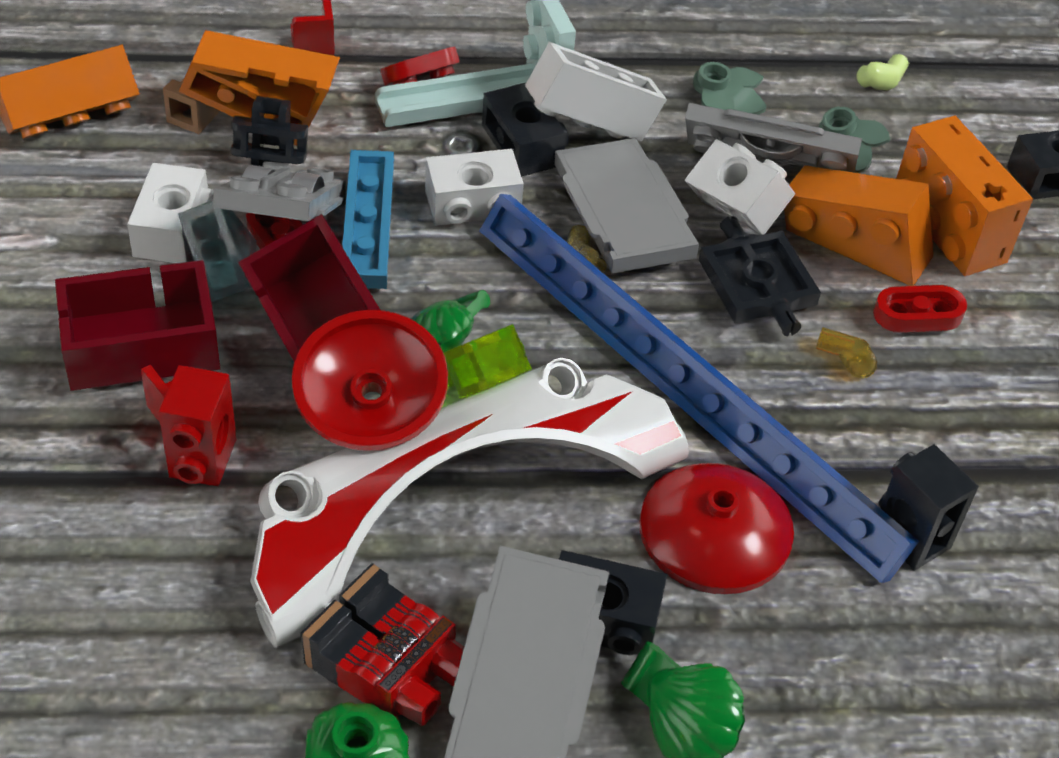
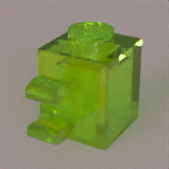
(486, 362)

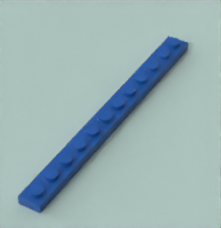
(702, 391)

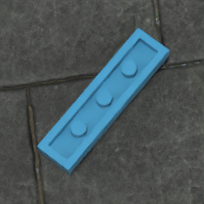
(369, 214)

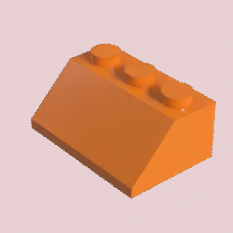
(67, 91)

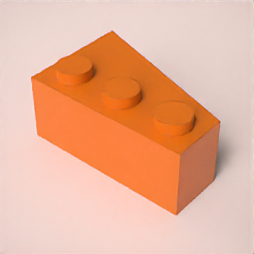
(235, 70)
(864, 219)

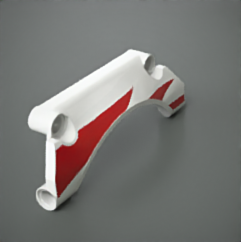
(309, 550)

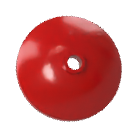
(366, 355)
(714, 545)

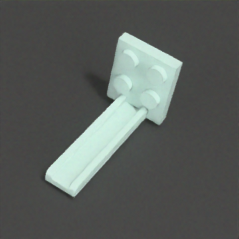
(464, 92)

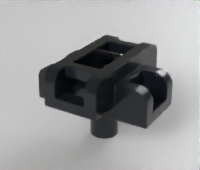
(269, 132)

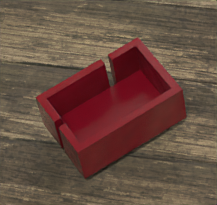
(305, 282)
(116, 329)

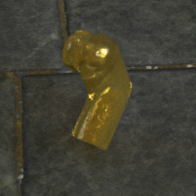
(579, 240)
(851, 350)

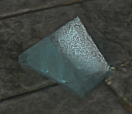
(221, 242)

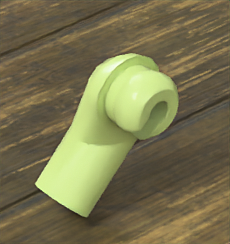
(883, 75)

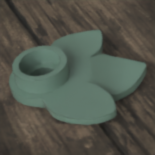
(729, 88)
(844, 121)

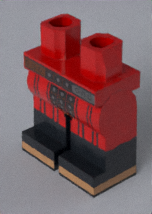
(383, 647)

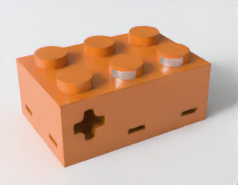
(972, 197)

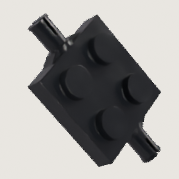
(759, 276)

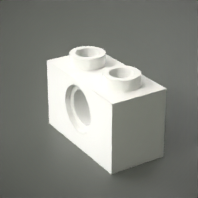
(468, 184)
(741, 185)
(155, 222)

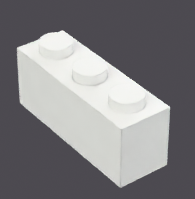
(594, 93)

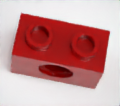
(198, 425)

